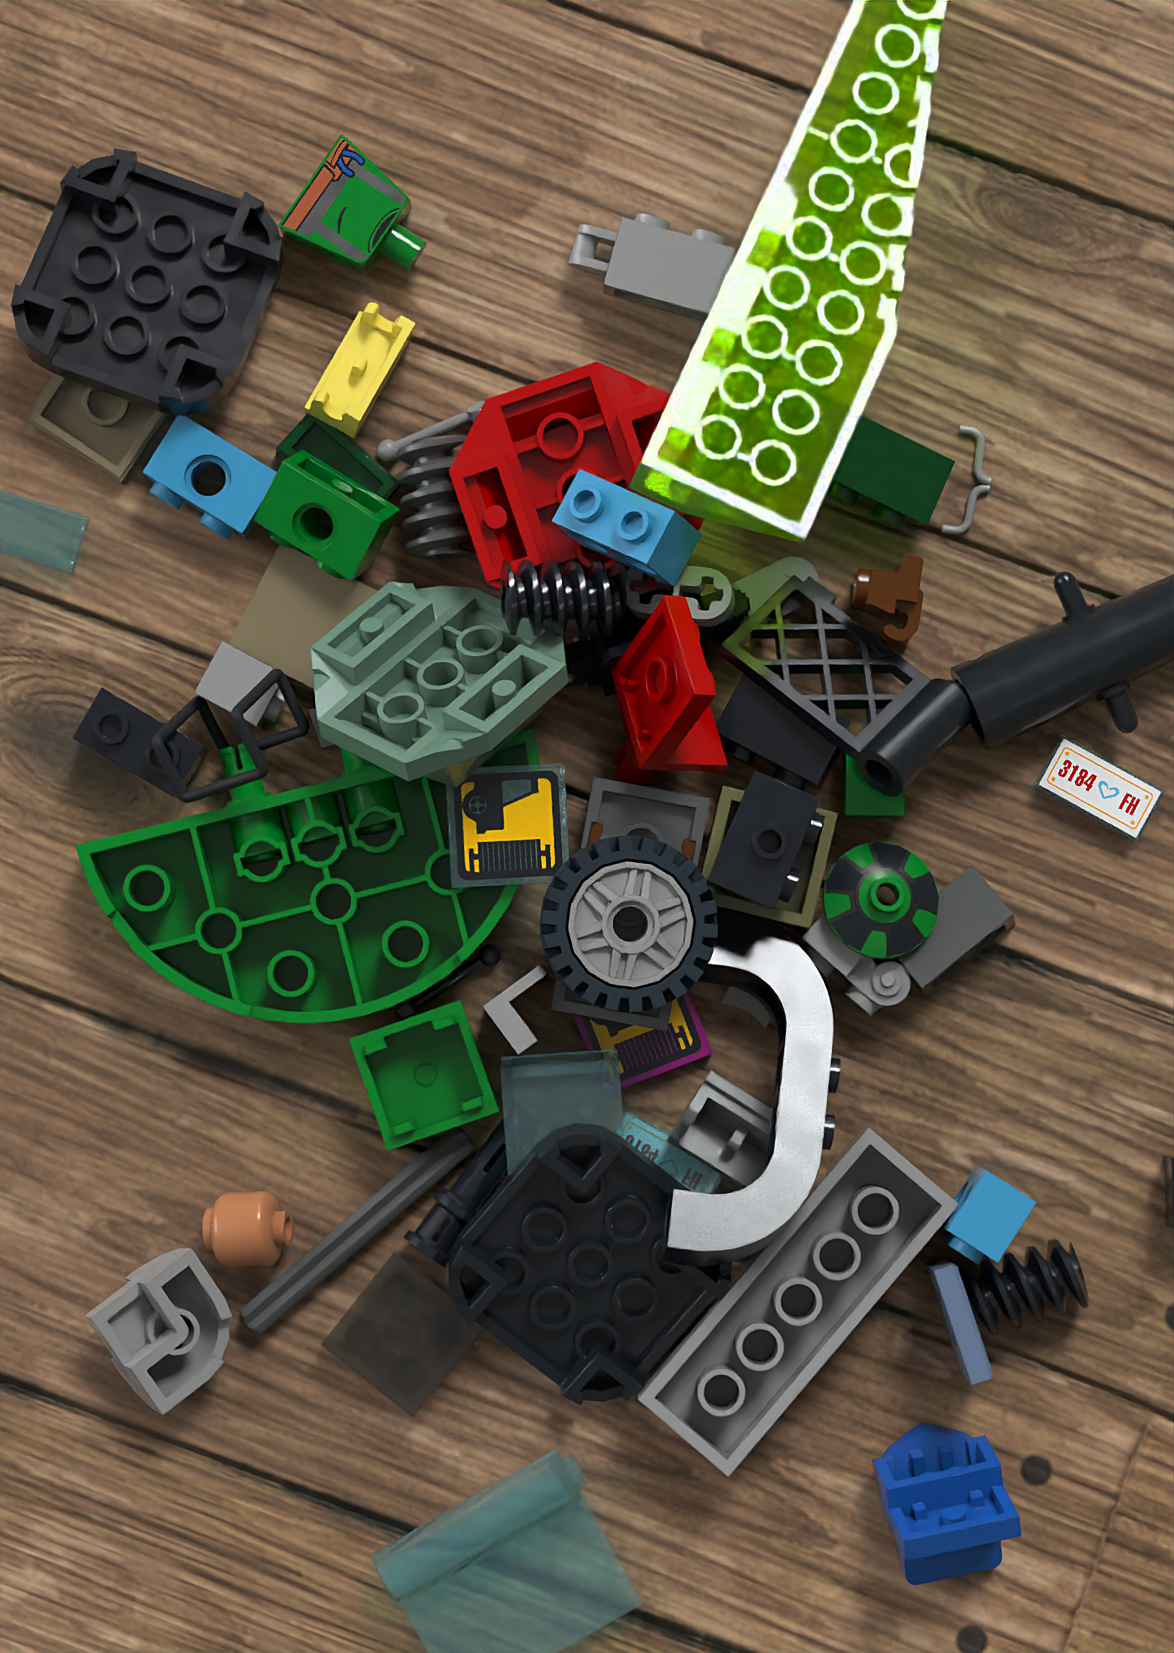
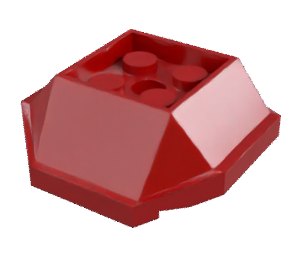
(533, 445)

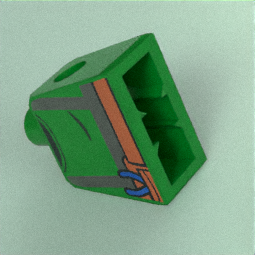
(352, 213)

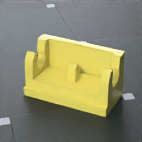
(359, 370)

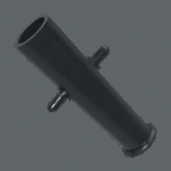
(1071, 662)

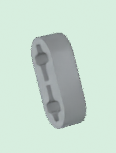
(690, 581)

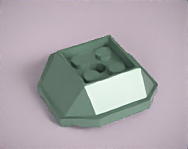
(432, 680)

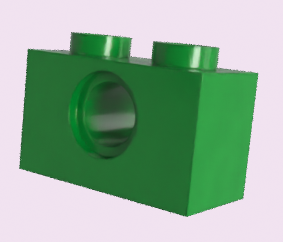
(357, 514)

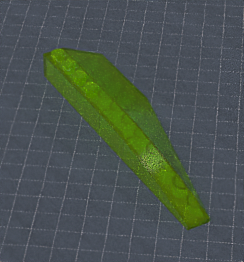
(809, 291)

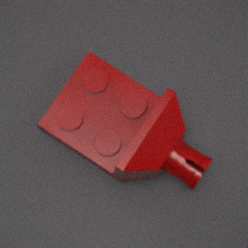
(666, 699)

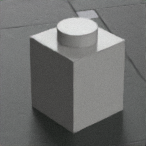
(232, 677)

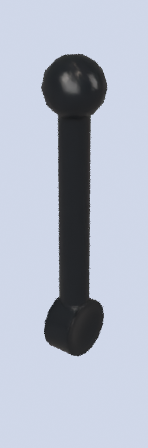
(488, 956)

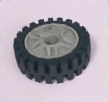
(675, 912)

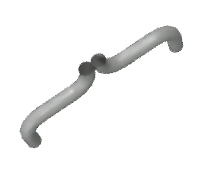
(976, 491)

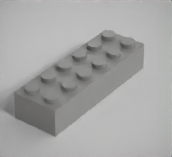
(796, 1301)

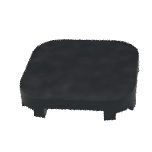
(148, 285)
(573, 1268)

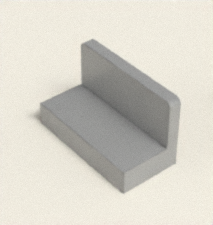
(507, 1016)

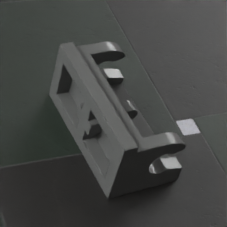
(966, 924)
(725, 1130)

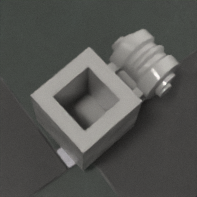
(871, 983)

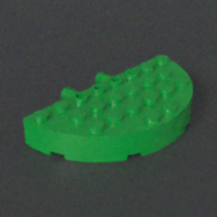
(302, 896)

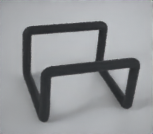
(253, 746)

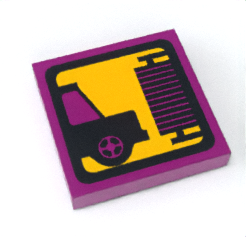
(645, 1050)

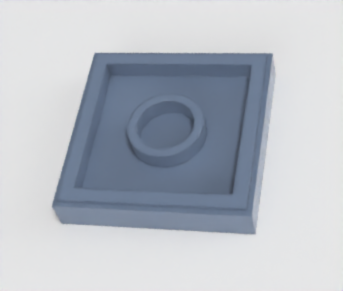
(959, 1320)

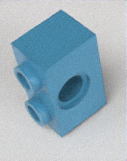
(188, 451)

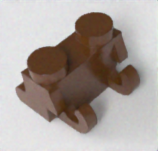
(893, 594)

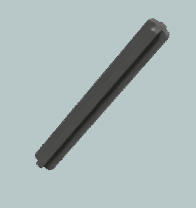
(357, 1230)

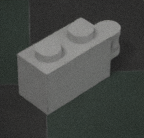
(657, 264)

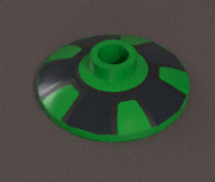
(861, 919)

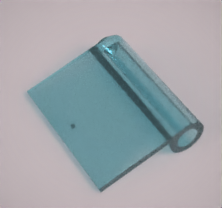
(510, 1567)

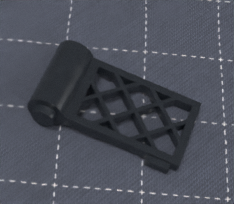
(897, 740)

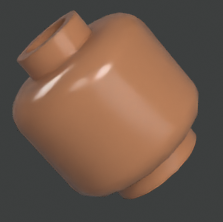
(247, 1229)

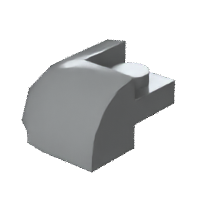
(165, 1328)

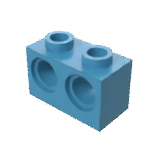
(627, 527)
(986, 1216)

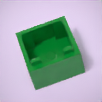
(424, 1075)

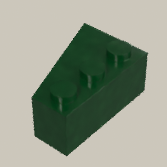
(889, 476)

